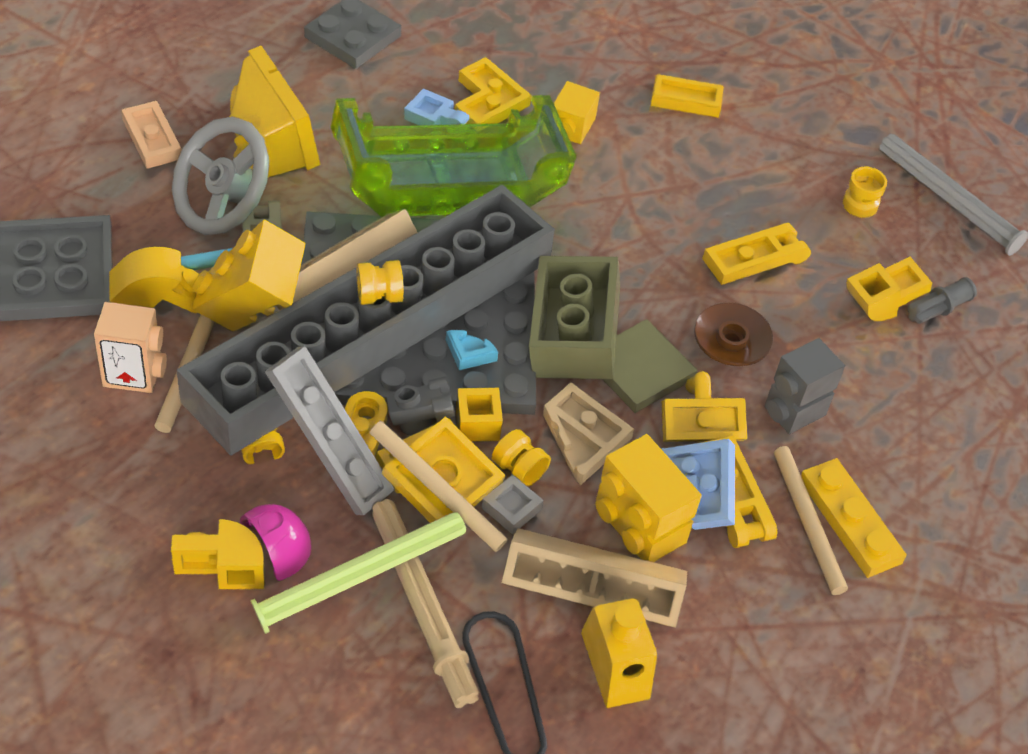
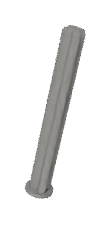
(954, 194)

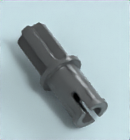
(942, 300)

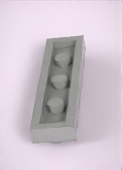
(329, 430)

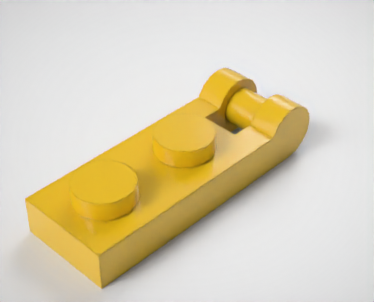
(755, 253)
(748, 501)

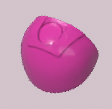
(283, 536)

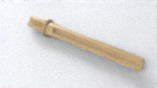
(449, 659)

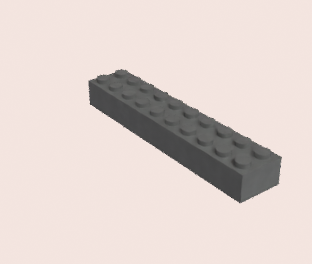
(444, 276)

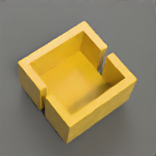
(646, 499)

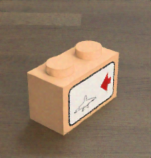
(129, 347)

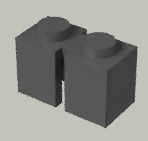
(804, 385)

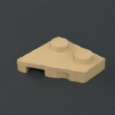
(584, 430)

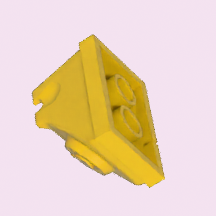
(275, 112)

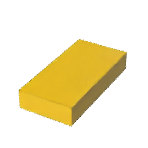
(687, 95)

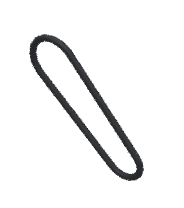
(465, 635)

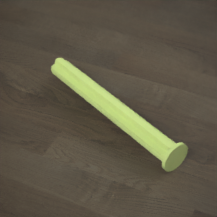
(358, 570)

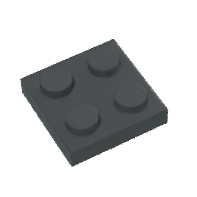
(352, 31)

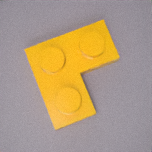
(492, 92)

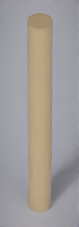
(194, 350)
(438, 486)
(810, 521)

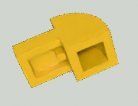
(884, 290)
(231, 554)

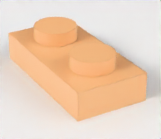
(151, 134)

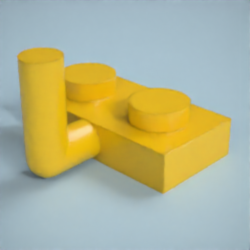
(704, 416)

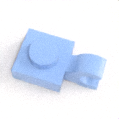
(433, 109)

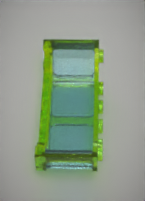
(451, 165)

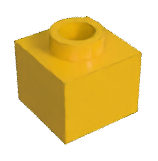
(479, 413)

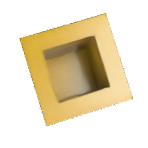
(577, 110)

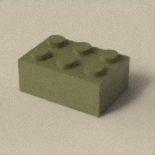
(575, 317)

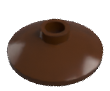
(733, 334)

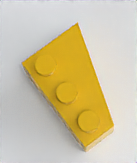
(250, 277)

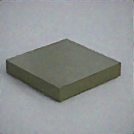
(647, 367)

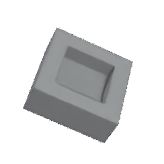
(512, 504)

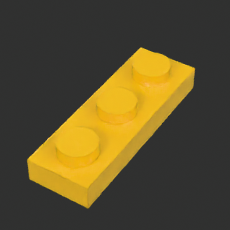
(852, 518)

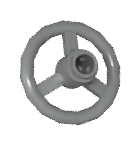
(224, 177)

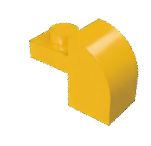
(150, 276)

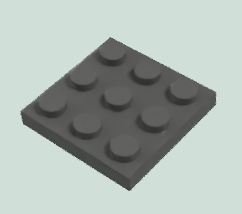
(54, 267)

